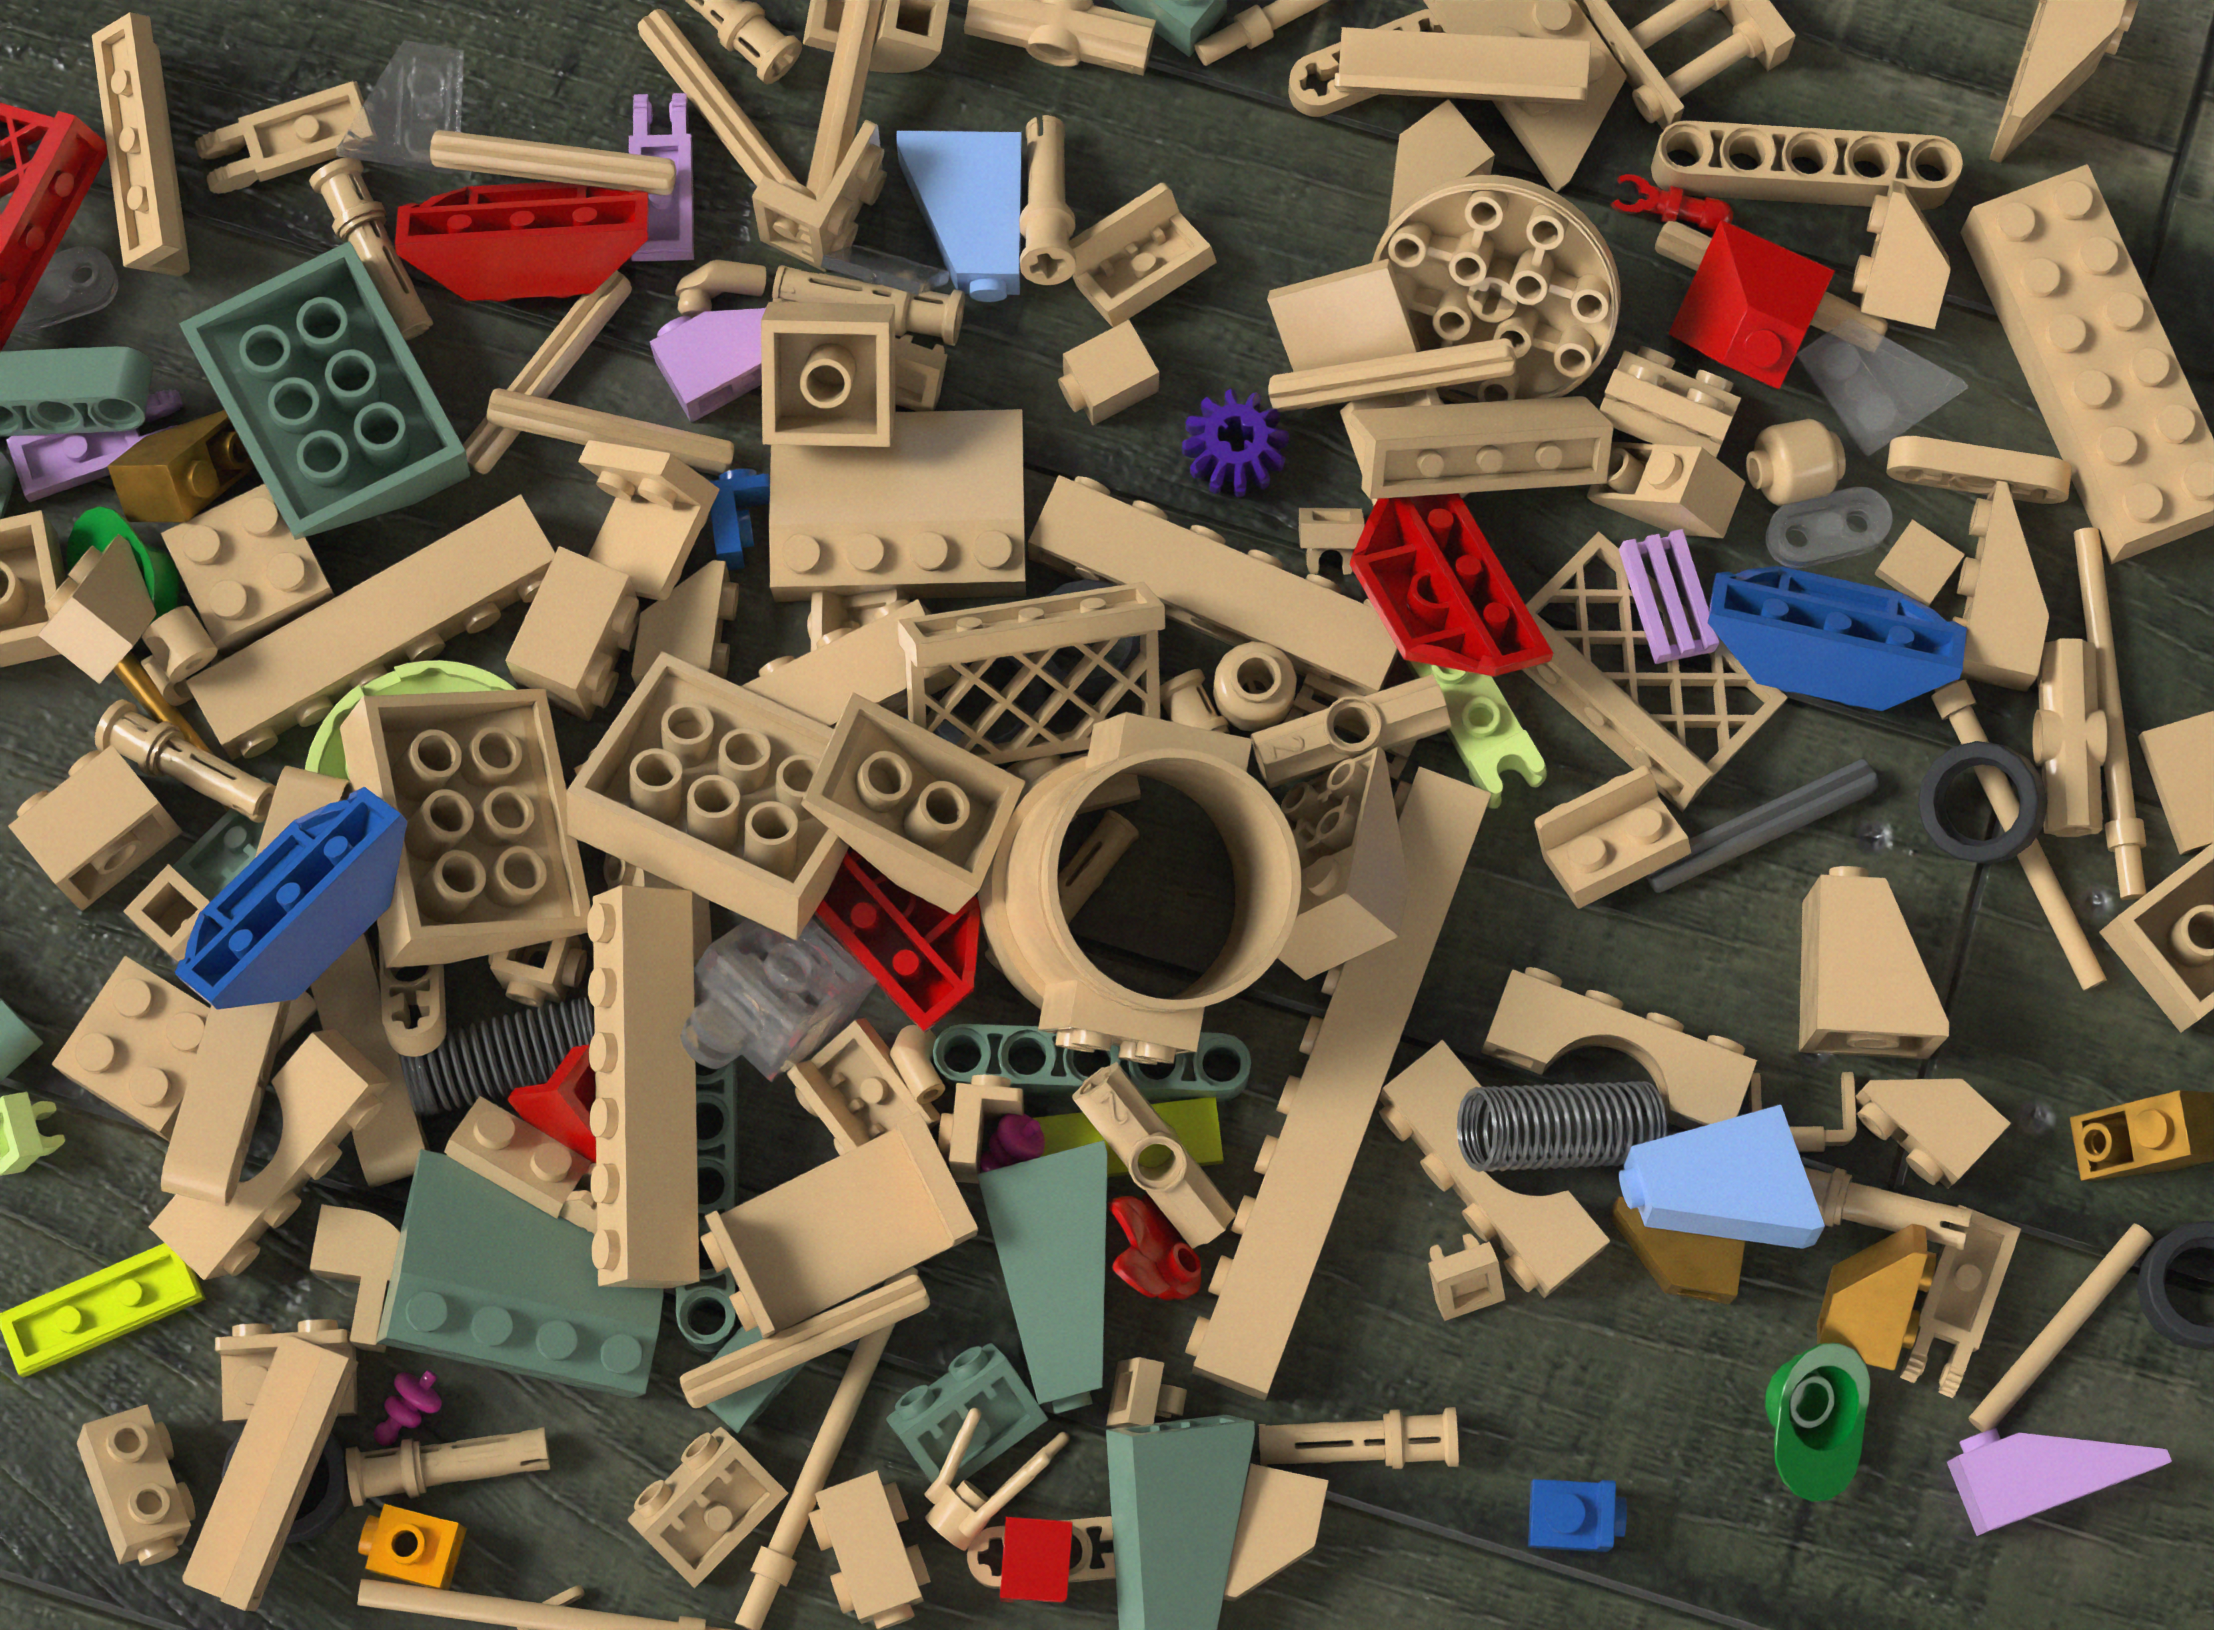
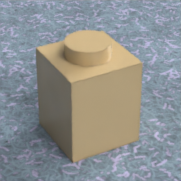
(1108, 373)

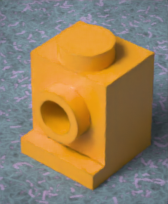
(436, 1551)

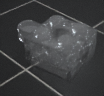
(771, 997)

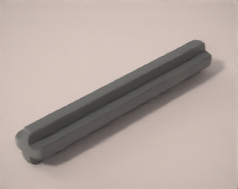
(1768, 823)

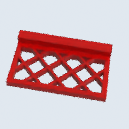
(43, 199)

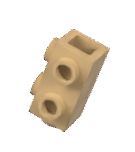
(135, 1486)
(878, 1572)

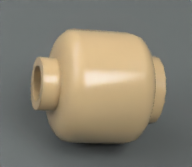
(1796, 461)
(1252, 667)

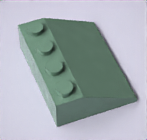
(327, 395)
(511, 1288)

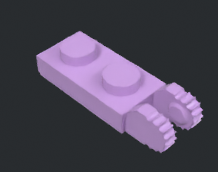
(670, 215)
(64, 461)

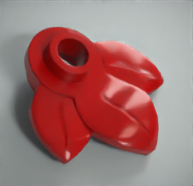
(1157, 1257)

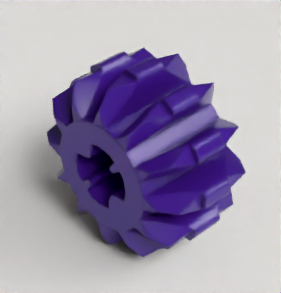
(1255, 432)

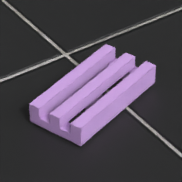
(1691, 590)

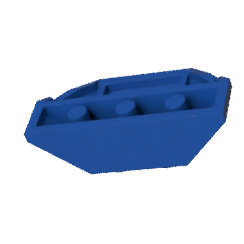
(1834, 637)
(296, 905)

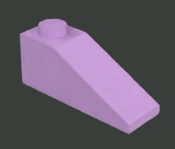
(710, 358)
(2035, 1472)

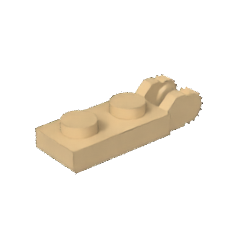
(282, 137)
(525, 1163)
(1962, 1297)

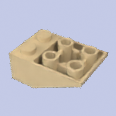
(1348, 863)

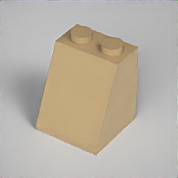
(1863, 973)

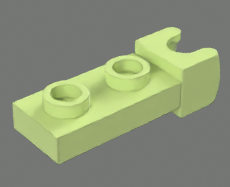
(1484, 729)

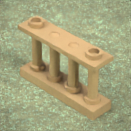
(1756, 33)

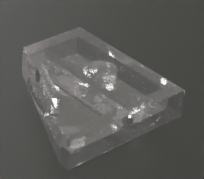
(406, 106)
(1876, 383)

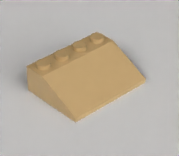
(917, 517)
(710, 794)
(484, 817)

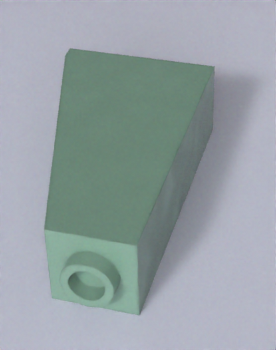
(1052, 1256)
(1176, 1518)

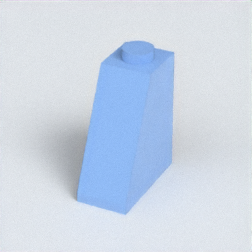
(971, 204)
(1726, 1182)

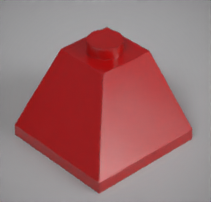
(1751, 304)

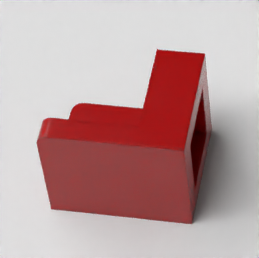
(1036, 1560)

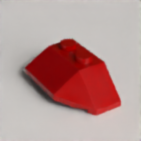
(523, 238)
(1444, 588)
(907, 944)

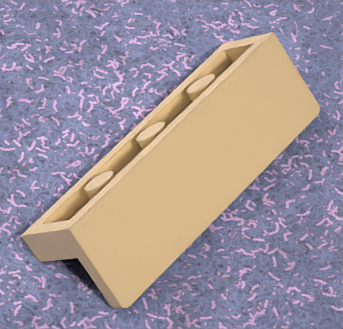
(1464, 66)
(140, 147)
(1483, 446)
(269, 1472)

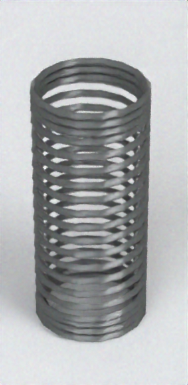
(419, 1077)
(1621, 1125)

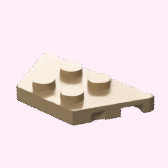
(1550, 133)

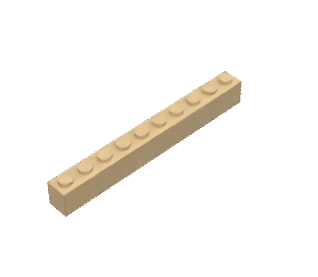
(1333, 1100)

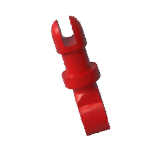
(1674, 205)

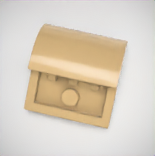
(1666, 405)

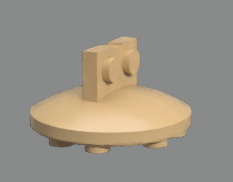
(1511, 264)

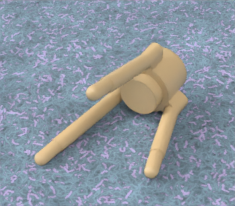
(965, 1510)

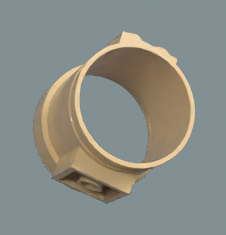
(1024, 909)

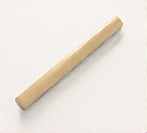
(2061, 1328)

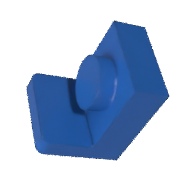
(731, 527)
(1575, 1515)

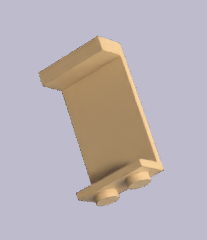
(839, 1228)

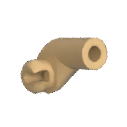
(715, 278)
(913, 1058)

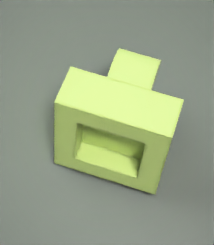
(19, 1135)

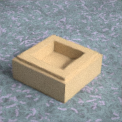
(1919, 563)

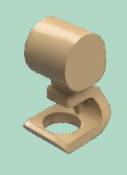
(178, 650)

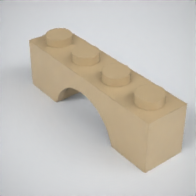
(1543, 1022)
(322, 1097)
(1542, 1234)

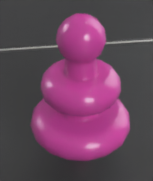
(1014, 1142)
(403, 1411)

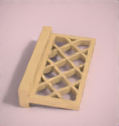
(1042, 628)
(1616, 715)

